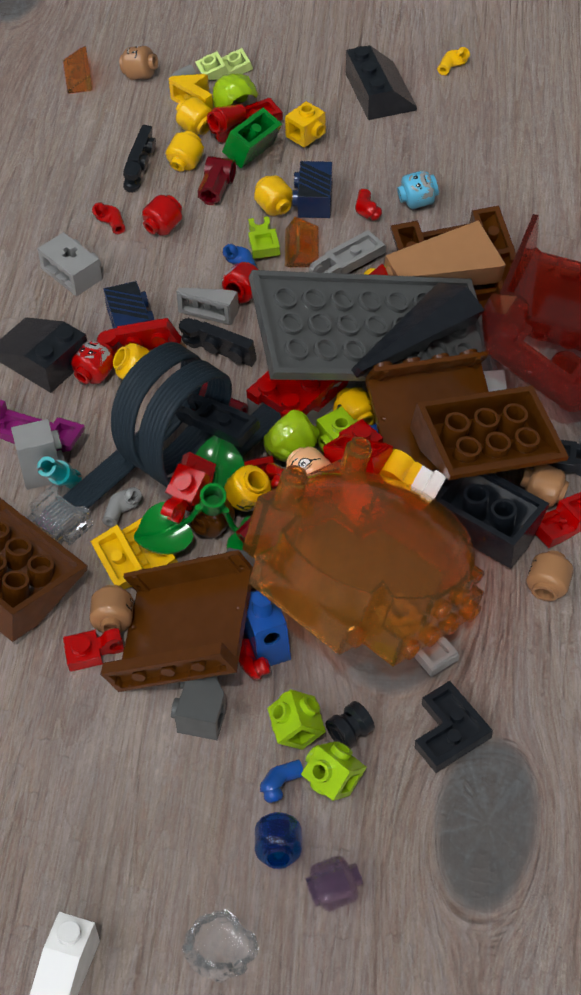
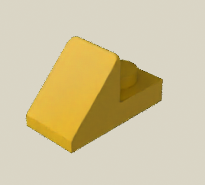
(190, 86)

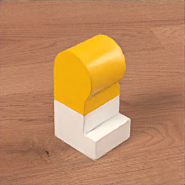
(404, 468)

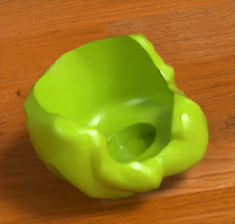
(233, 88)
(289, 434)

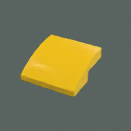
(123, 554)

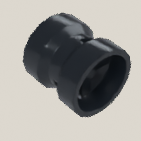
(350, 725)

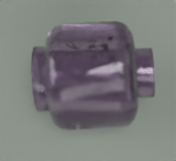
(334, 883)

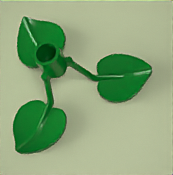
(167, 537)

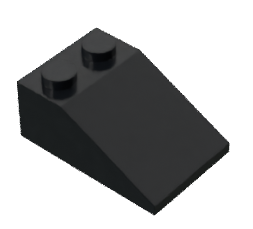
(41, 350)

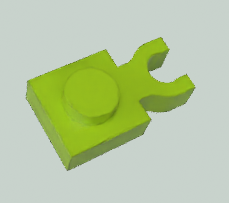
(262, 239)

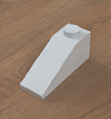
(66, 956)

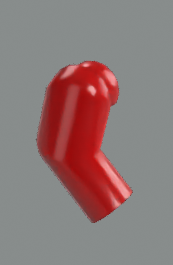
(109, 215)

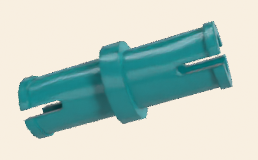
(58, 472)

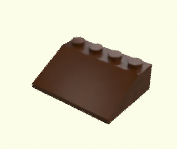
(486, 433)
(32, 573)

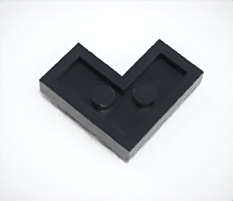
(458, 730)

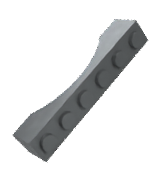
(202, 701)

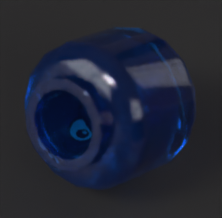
(278, 840)

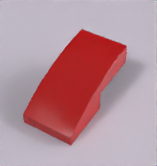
(562, 522)

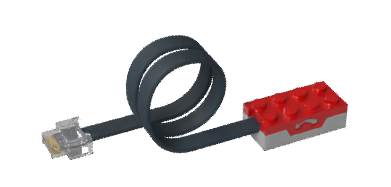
(267, 400)

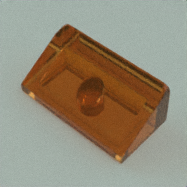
(77, 72)
(301, 243)

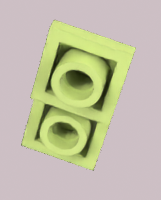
(233, 63)

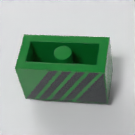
(252, 137)

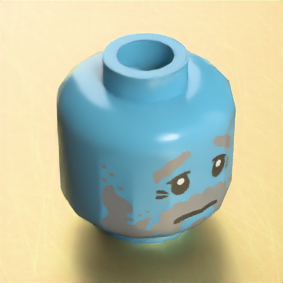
(418, 189)

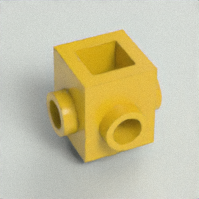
(305, 124)

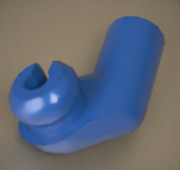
(277, 777)

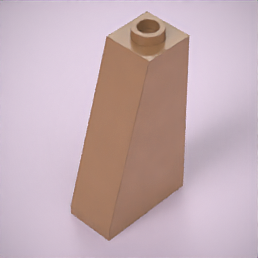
(455, 254)

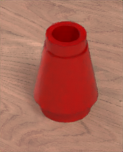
(225, 117)

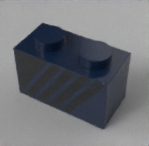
(314, 189)
(127, 304)

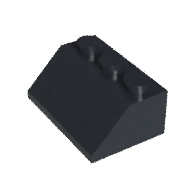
(377, 83)
(495, 514)

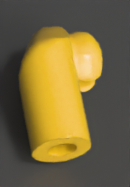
(452, 59)

